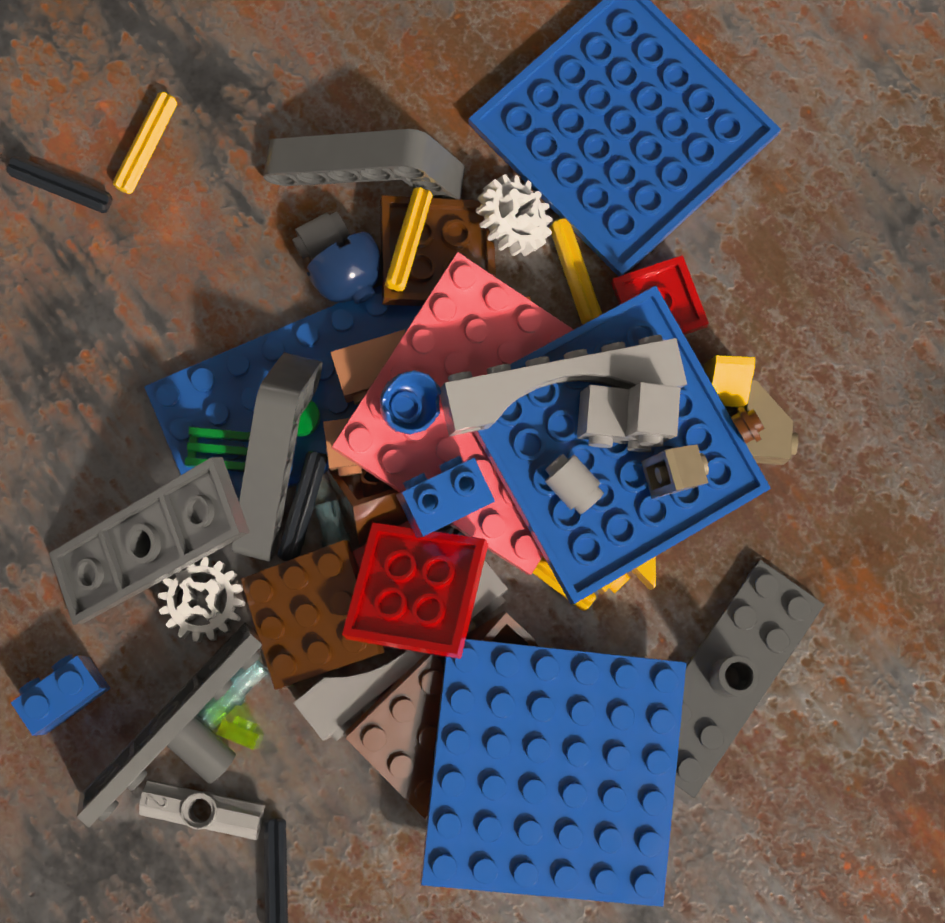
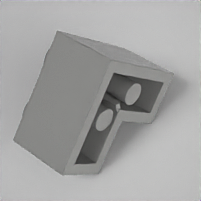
(633, 416)

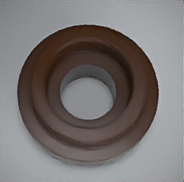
(748, 424)

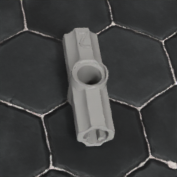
(176, 805)

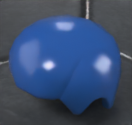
(410, 402)

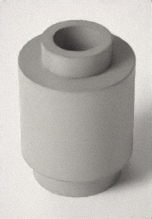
(320, 234)
(573, 483)

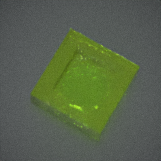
(241, 732)

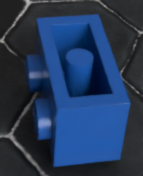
(446, 497)
(59, 695)

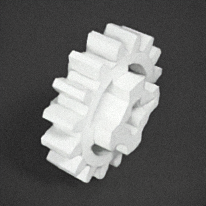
(514, 215)
(187, 609)

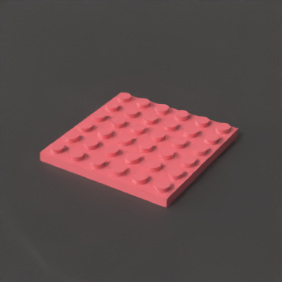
(462, 327)

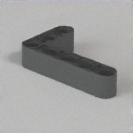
(366, 158)
(271, 450)

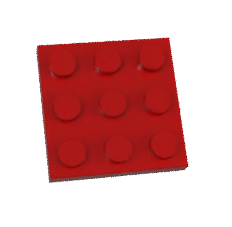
(416, 590)

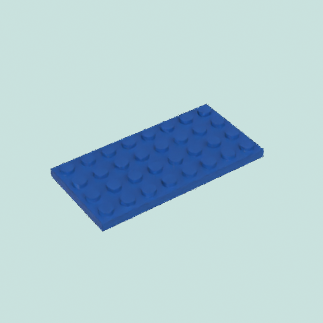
(225, 387)

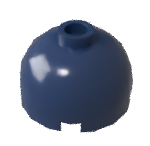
(347, 271)

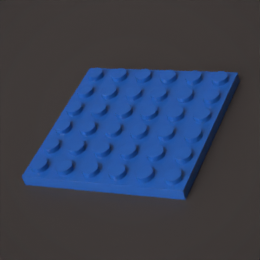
(624, 129)
(625, 522)
(554, 773)

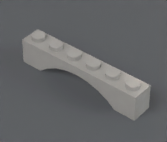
(479, 401)
(338, 700)

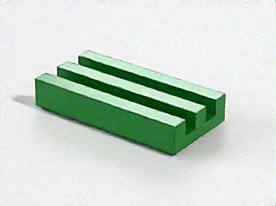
(194, 447)

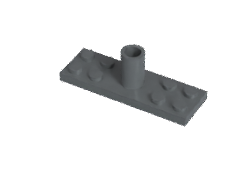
(149, 541)
(756, 639)
(177, 729)

